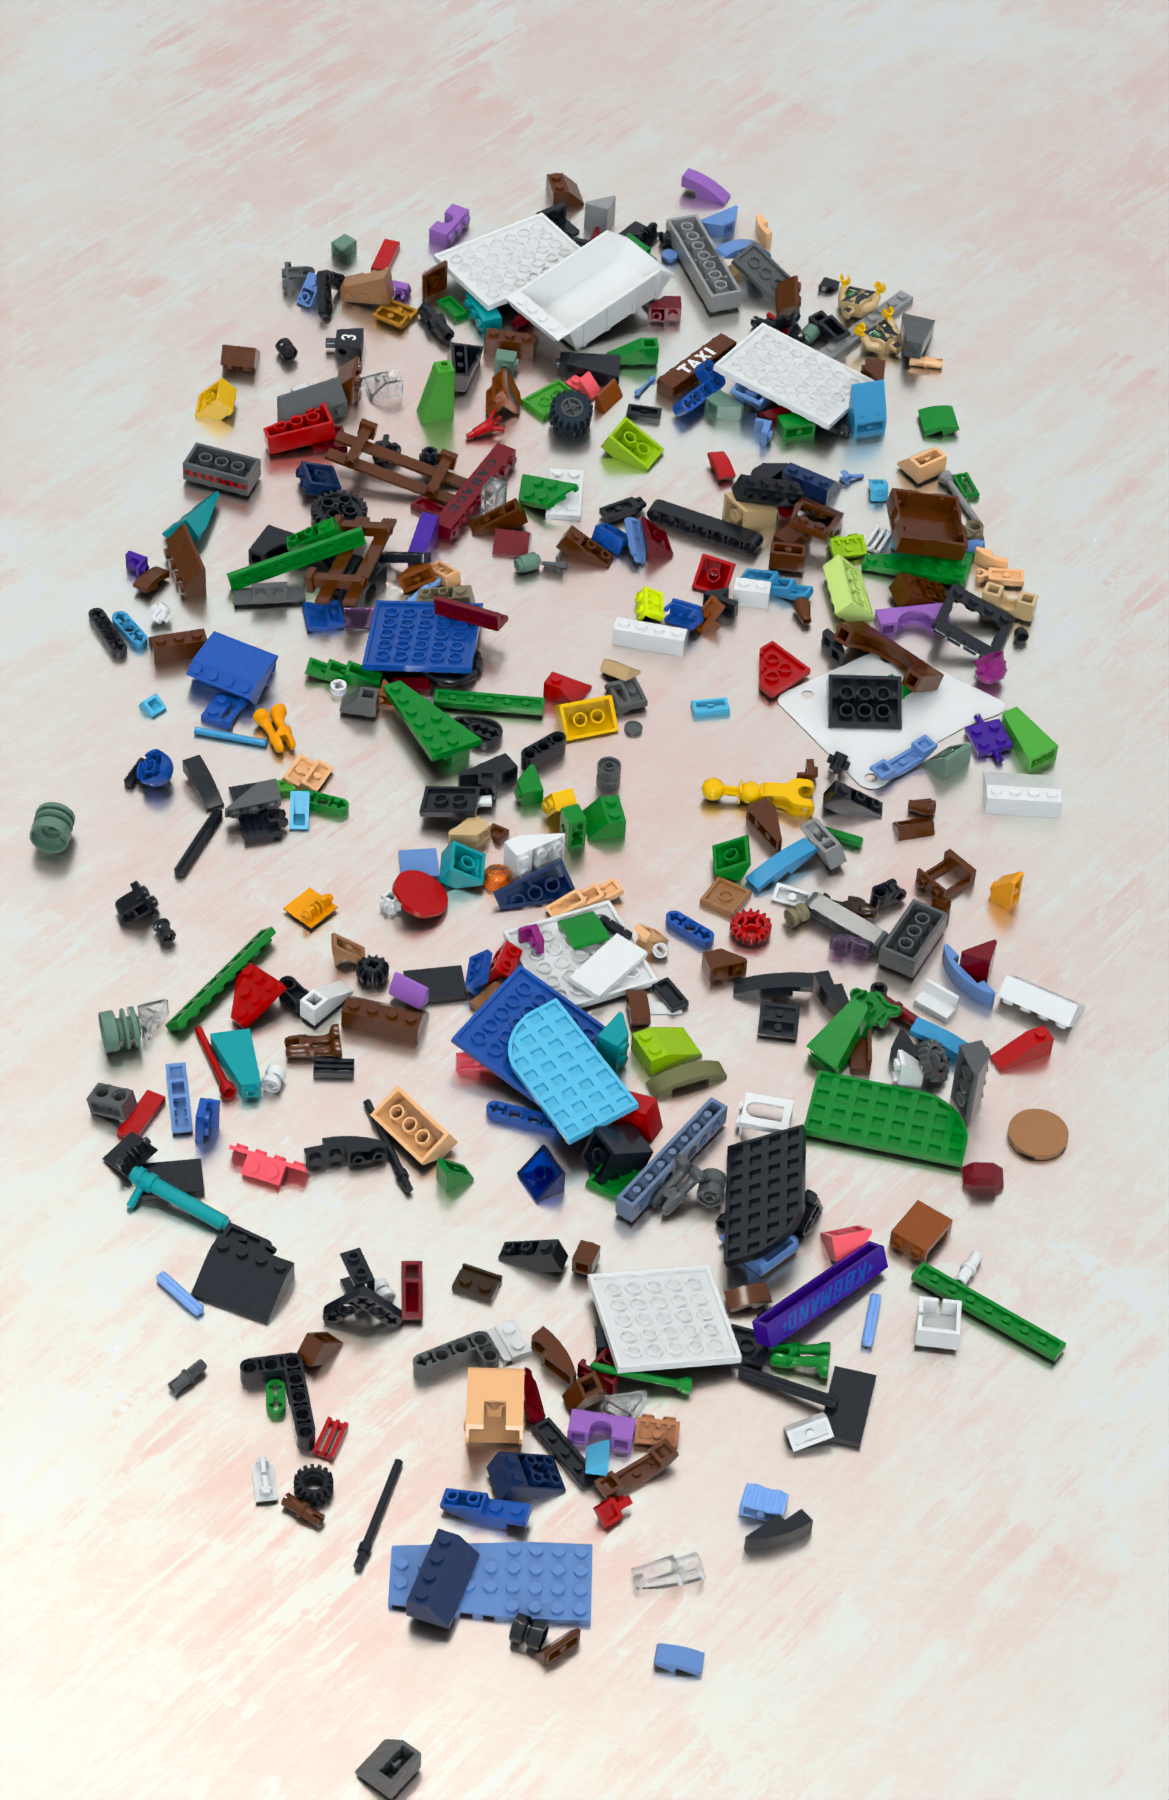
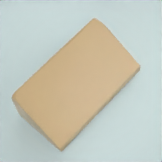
(618, 670)

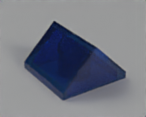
(543, 1175)

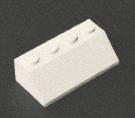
(650, 636)
(1041, 1001)

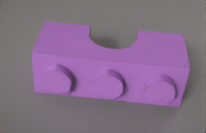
(454, 222)
(587, 1423)

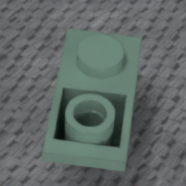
(723, 406)

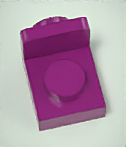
(533, 936)

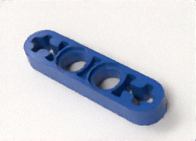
(522, 1120)

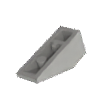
(828, 846)

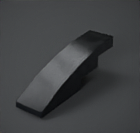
(771, 984)

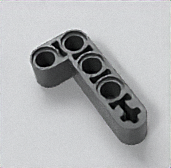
(455, 1354)

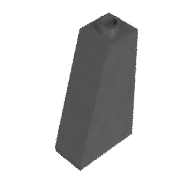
(915, 334)

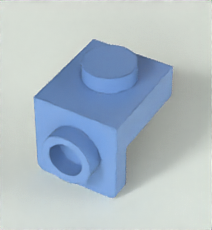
(763, 427)

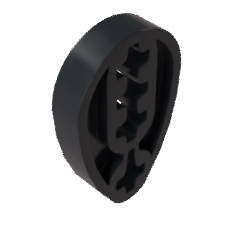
(487, 729)

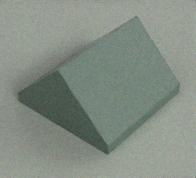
(950, 760)

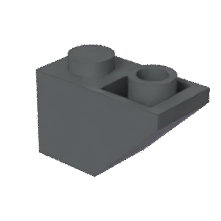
(361, 702)

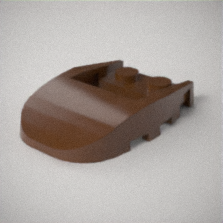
(812, 528)

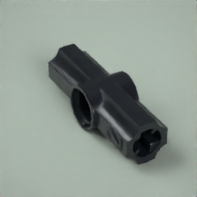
(435, 322)

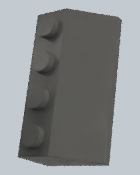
(311, 397)
(970, 1079)

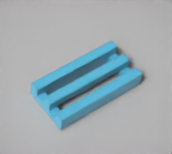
(710, 707)

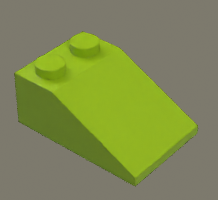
(632, 445)
(663, 1048)

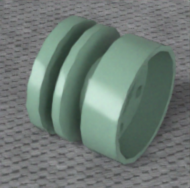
(52, 827)
(119, 1029)

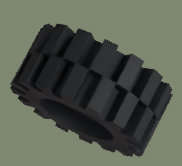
(313, 1474)

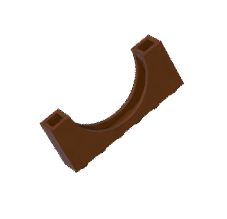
(918, 674)

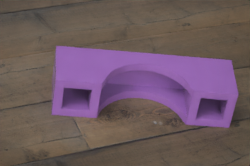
(891, 619)

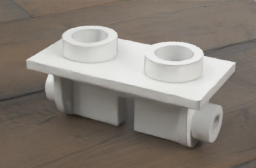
(264, 1480)

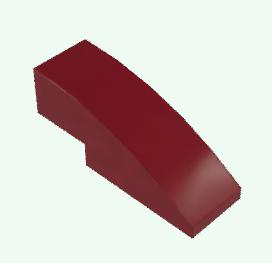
(411, 1290)

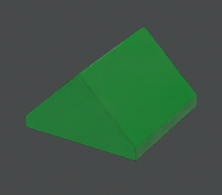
(732, 858)

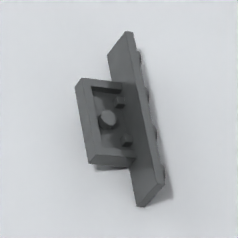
(269, 593)

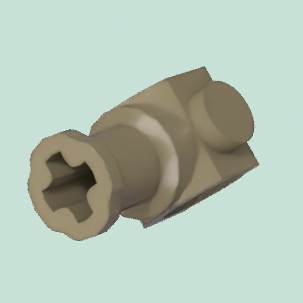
(974, 529)

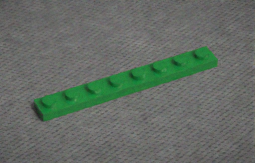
(296, 558)
(217, 983)
(989, 1311)

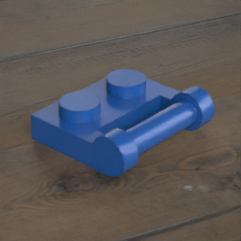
(220, 707)

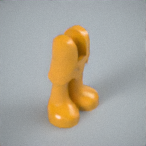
(283, 734)

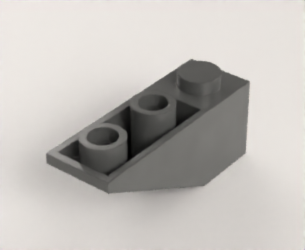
(259, 797)

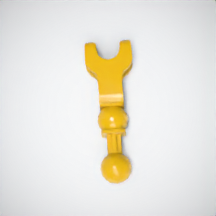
(786, 796)

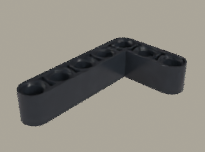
(289, 1369)

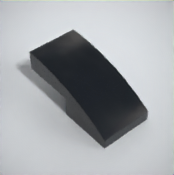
(836, 649)

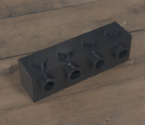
(767, 491)

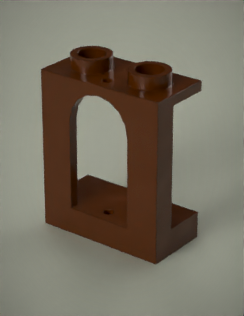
(953, 863)

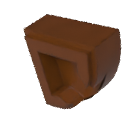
(498, 833)

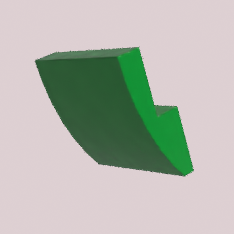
(938, 419)
(583, 930)

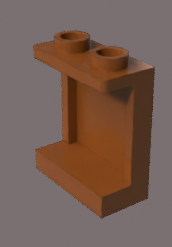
(920, 1231)

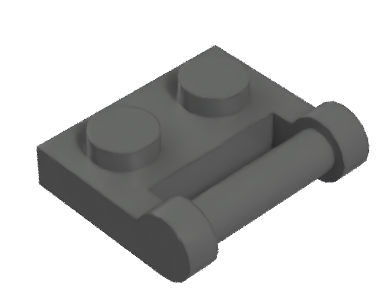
(631, 692)

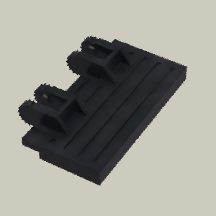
(259, 826)

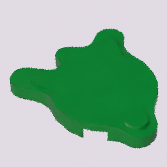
(879, 1008)

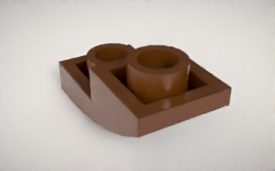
(149, 579)
(638, 1007)
(748, 1295)

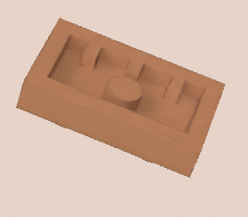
(652, 1431)

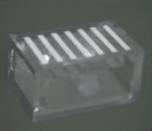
(493, 494)

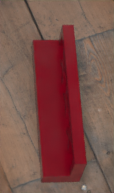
(469, 613)

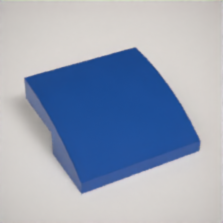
(323, 616)

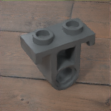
(294, 277)

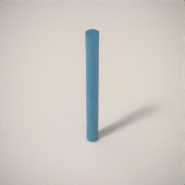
(230, 736)

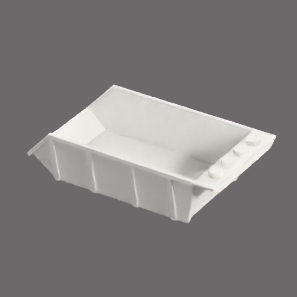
(591, 289)

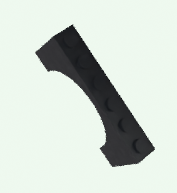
(273, 543)

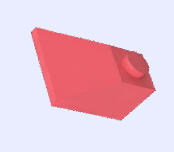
(844, 1241)

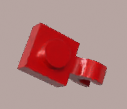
(610, 1509)

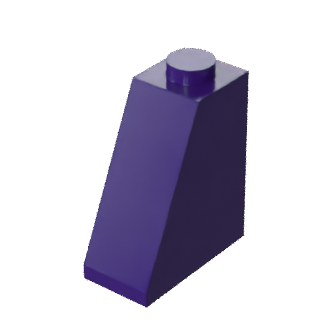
(426, 534)

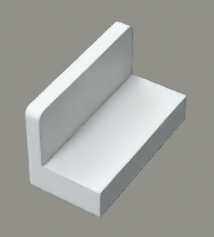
(937, 1001)
(808, 1431)

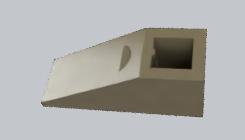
(458, 593)

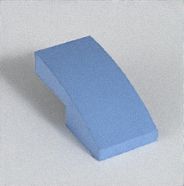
(679, 1657)

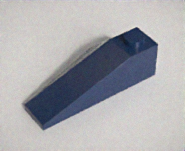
(536, 887)

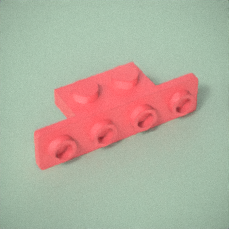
(265, 1168)

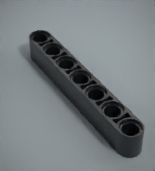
(705, 526)

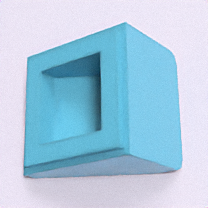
(152, 705)

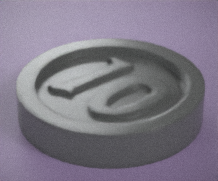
(633, 728)

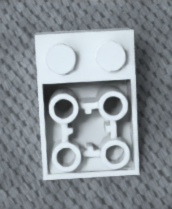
(531, 851)

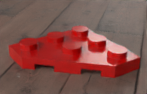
(779, 669)
(253, 995)

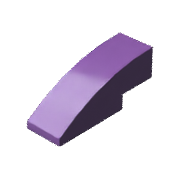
(704, 187)

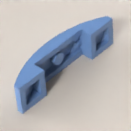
(732, 248)
(906, 761)
(963, 981)

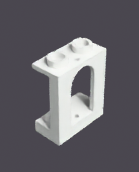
(747, 1121)

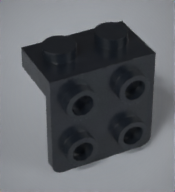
(557, 215)

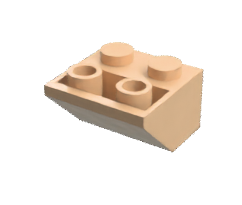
(924, 464)

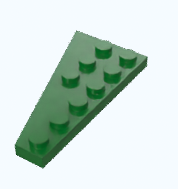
(931, 568)
(431, 726)

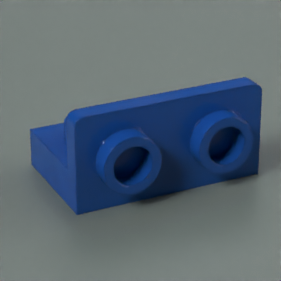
(610, 538)
(478, 971)
(206, 1117)

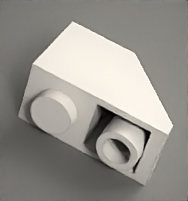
(907, 1071)

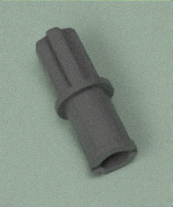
(187, 1376)

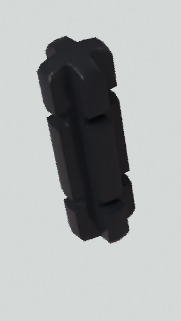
(132, 775)
(615, 927)

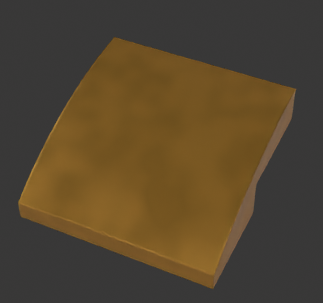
(396, 314)

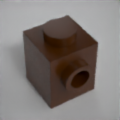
(586, 1258)

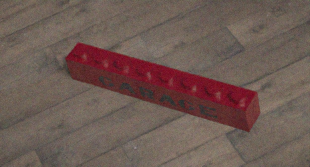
(468, 497)

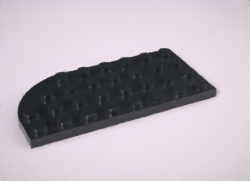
(764, 1193)

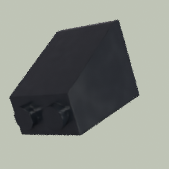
(618, 1147)

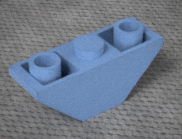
(721, 223)

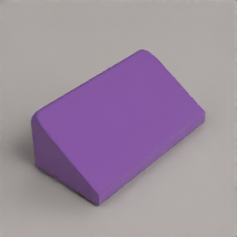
(409, 991)

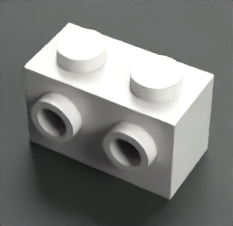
(752, 593)

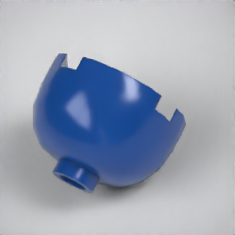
(155, 769)

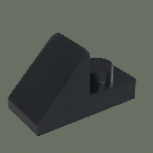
(722, 595)

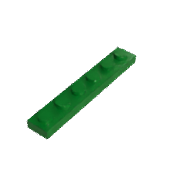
(489, 702)

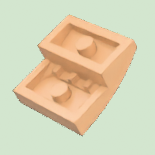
(307, 773)

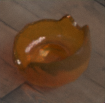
(496, 876)

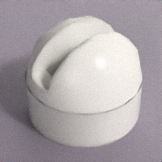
(659, 954)

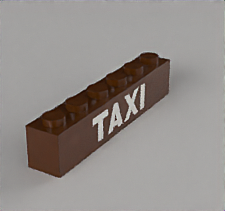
(682, 376)

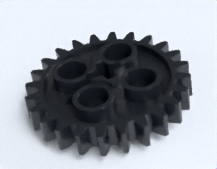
(348, 506)

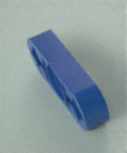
(698, 936)

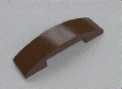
(638, 1472)

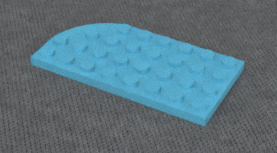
(566, 1073)

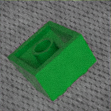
(605, 818)

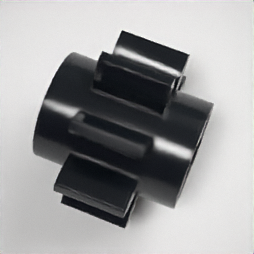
(429, 455)
(838, 762)

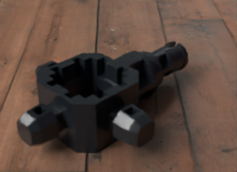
(782, 322)

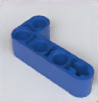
(710, 383)

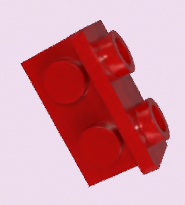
(504, 961)

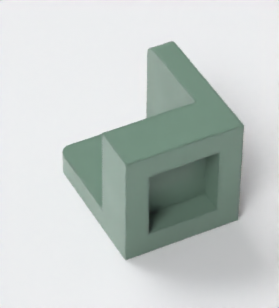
(344, 243)

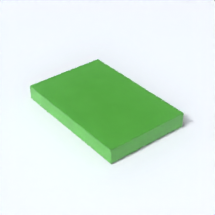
(540, 401)

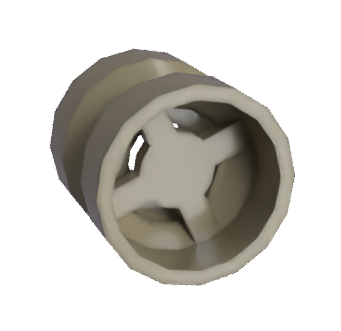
(798, 914)

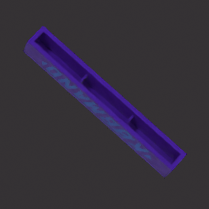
(819, 1294)

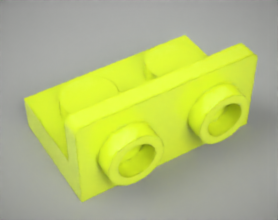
(649, 604)

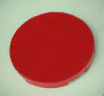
(420, 894)

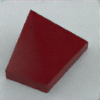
(772, 413)

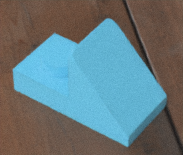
(299, 810)

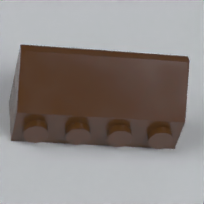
(186, 563)
(383, 1019)

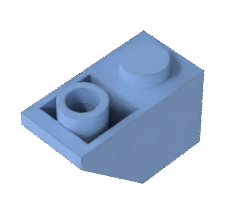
(308, 293)

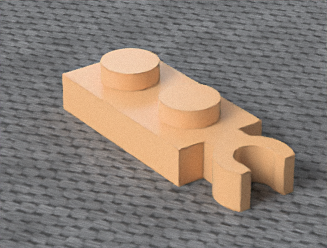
(1001, 576)

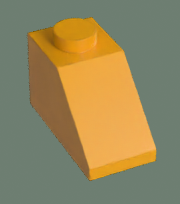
(1007, 889)

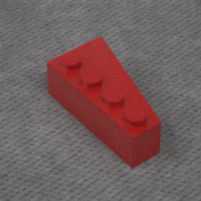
(300, 430)
(645, 1118)

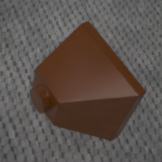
(434, 280)

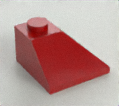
(713, 573)
(564, 689)

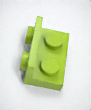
(848, 546)

